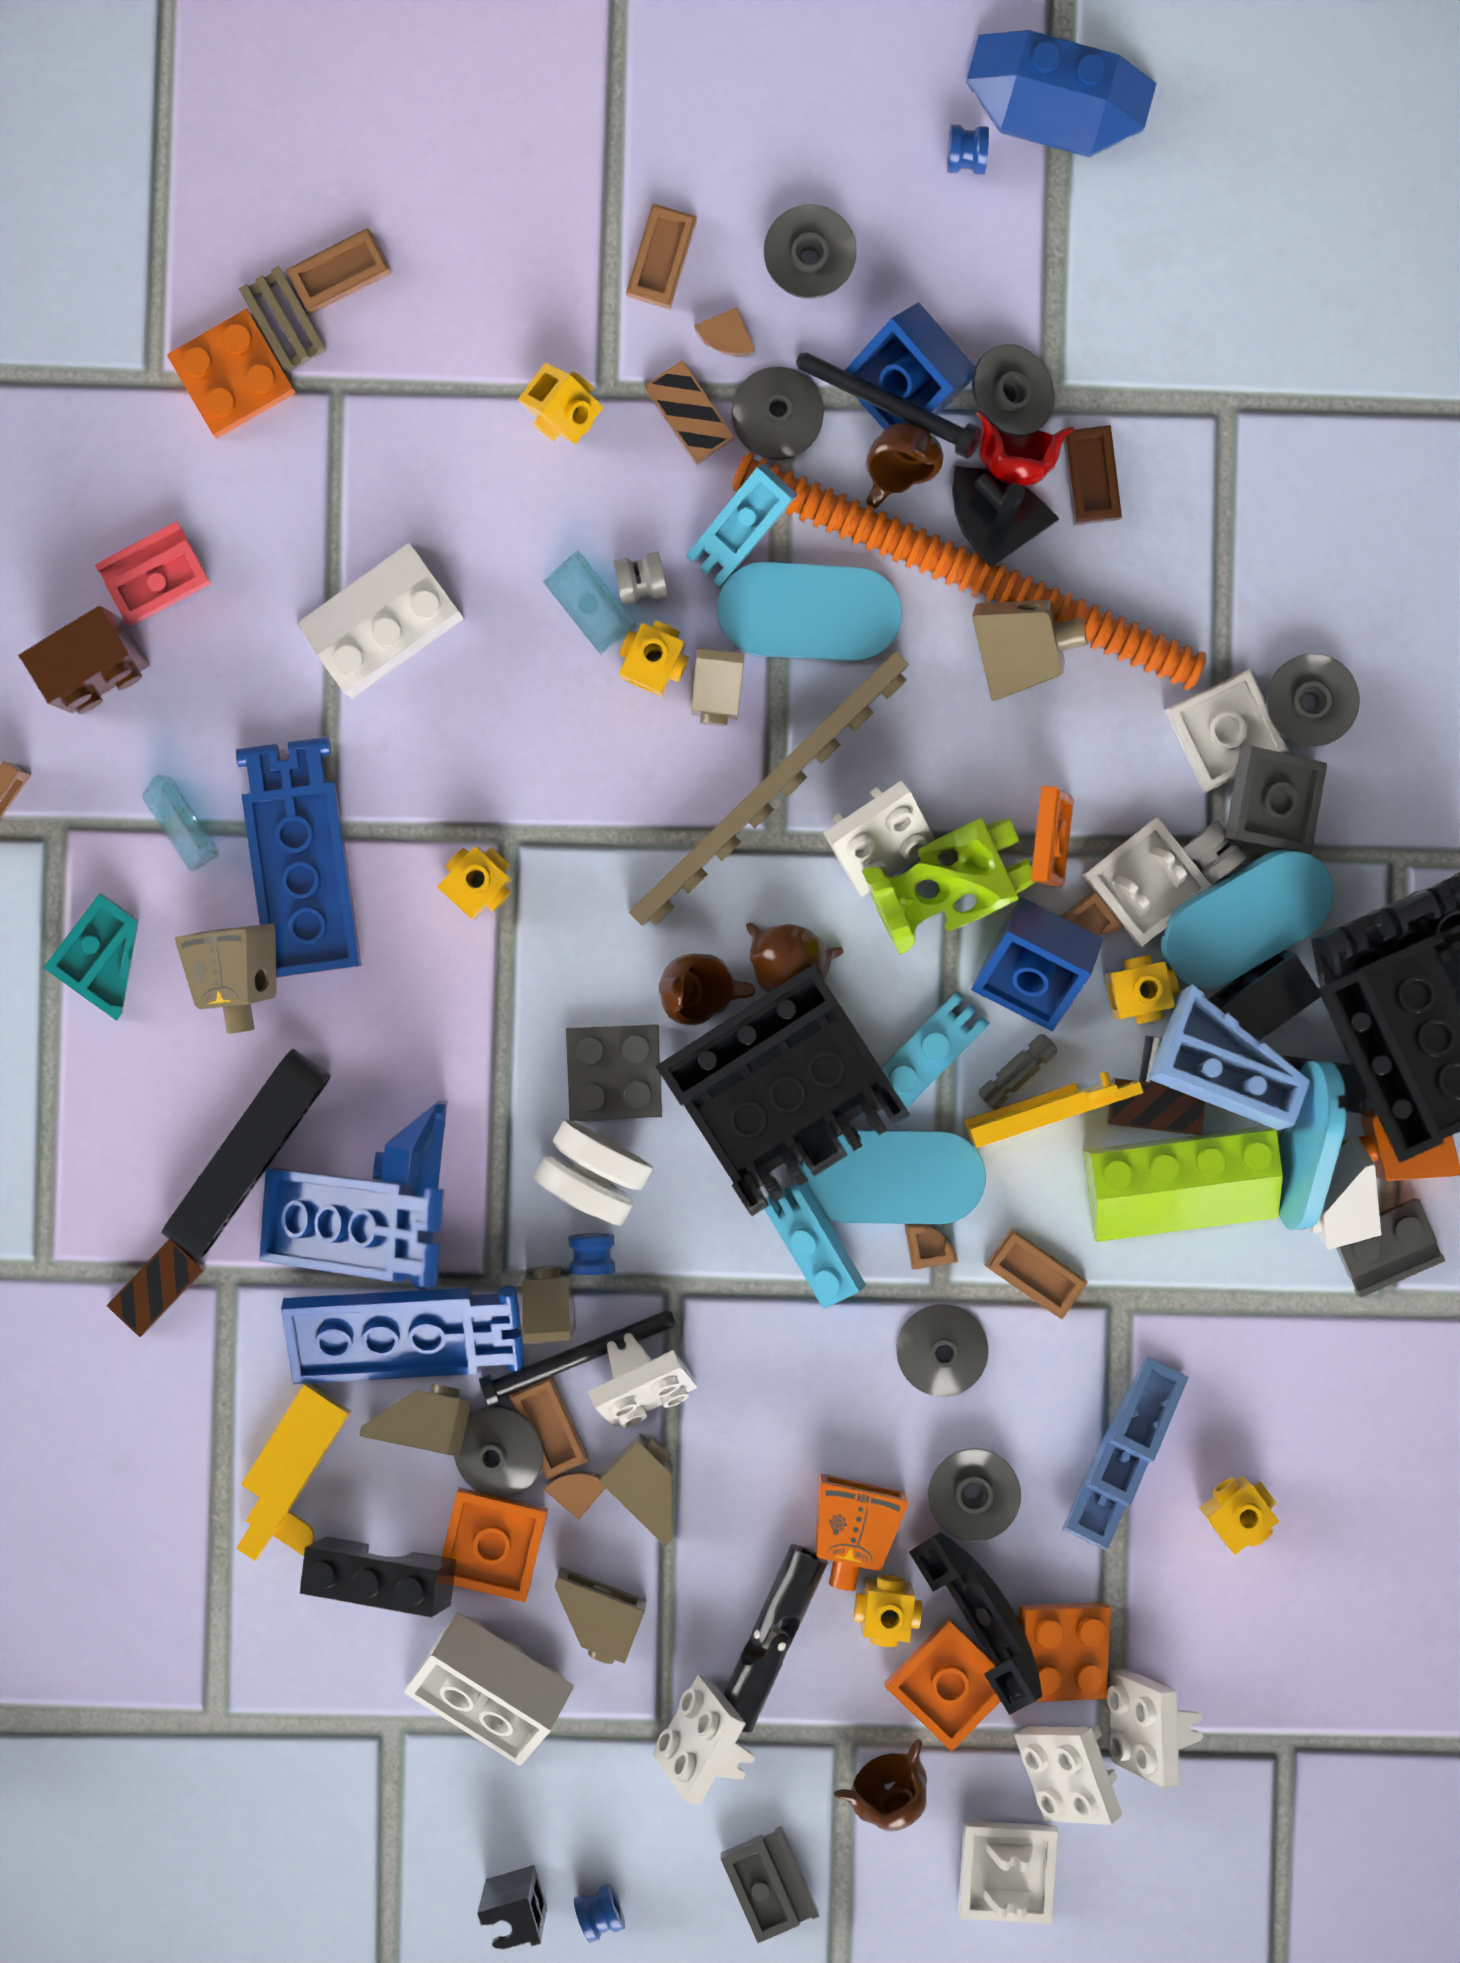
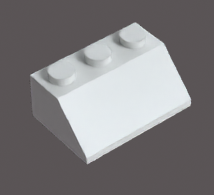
(379, 621)
(490, 1688)

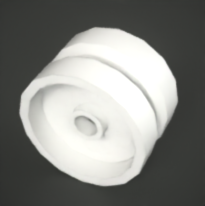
(590, 1178)

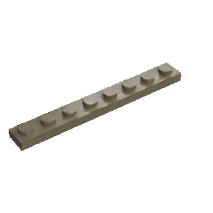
(784, 778)

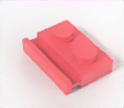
(153, 574)

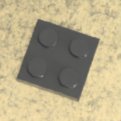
(1275, 799)
(613, 1072)

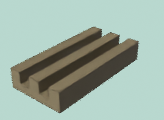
(264, 285)

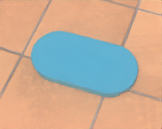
(809, 611)
(1247, 918)
(1312, 1147)
(901, 1179)

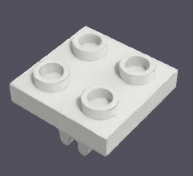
(880, 834)
(1146, 880)
(640, 1384)
(1148, 1727)
(702, 1742)
(1069, 1774)
(1008, 1872)

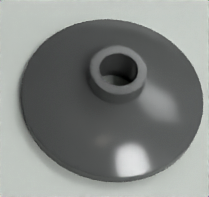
(813, 229)
(1025, 383)
(771, 435)
(1334, 694)
(936, 1327)
(515, 1442)
(979, 1517)

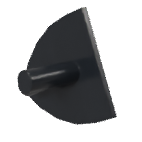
(996, 514)

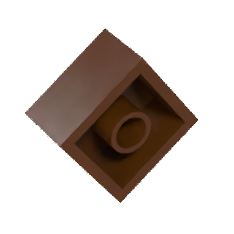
(85, 661)

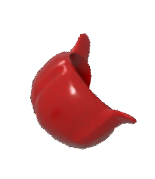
(1022, 458)

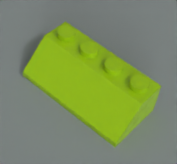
(1184, 1183)

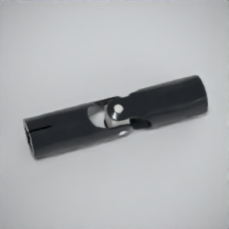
(769, 1644)

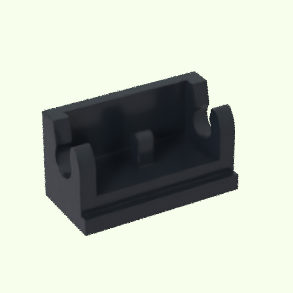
(1268, 994)
(517, 1900)

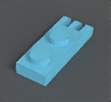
(743, 523)
(931, 1049)
(814, 1245)

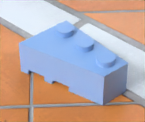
(1225, 1066)

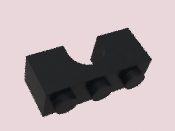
(350, 1574)

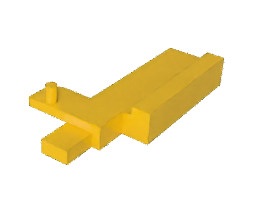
(1045, 1109)
(287, 1467)

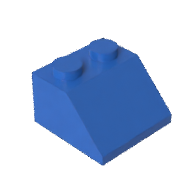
(913, 362)
(1037, 964)

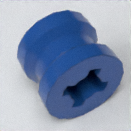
(967, 149)
(591, 1254)
(599, 1913)

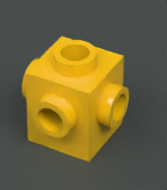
(561, 403)
(647, 674)
(459, 884)
(1125, 994)
(1240, 1513)
(885, 1594)

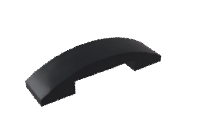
(989, 1615)

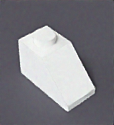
(1351, 1200)

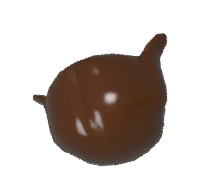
(900, 459)
(785, 952)
(699, 988)
(900, 1804)

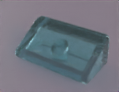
(589, 602)
(179, 822)

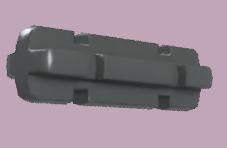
(1018, 1071)

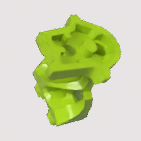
(976, 873)

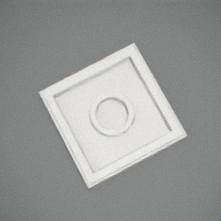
(1220, 722)

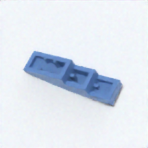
(1125, 1453)

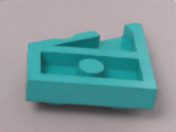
(98, 955)

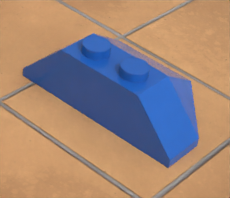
(1059, 91)
(415, 1156)

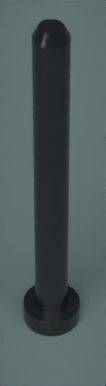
(965, 438)
(571, 1358)

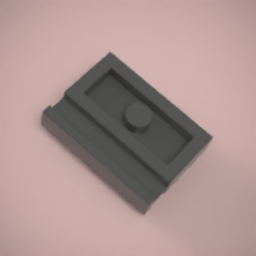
(1401, 1250)
(769, 1884)

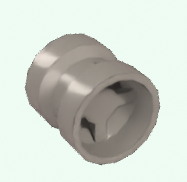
(651, 577)
(1214, 852)

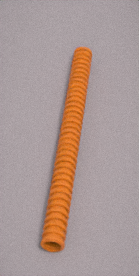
(974, 574)

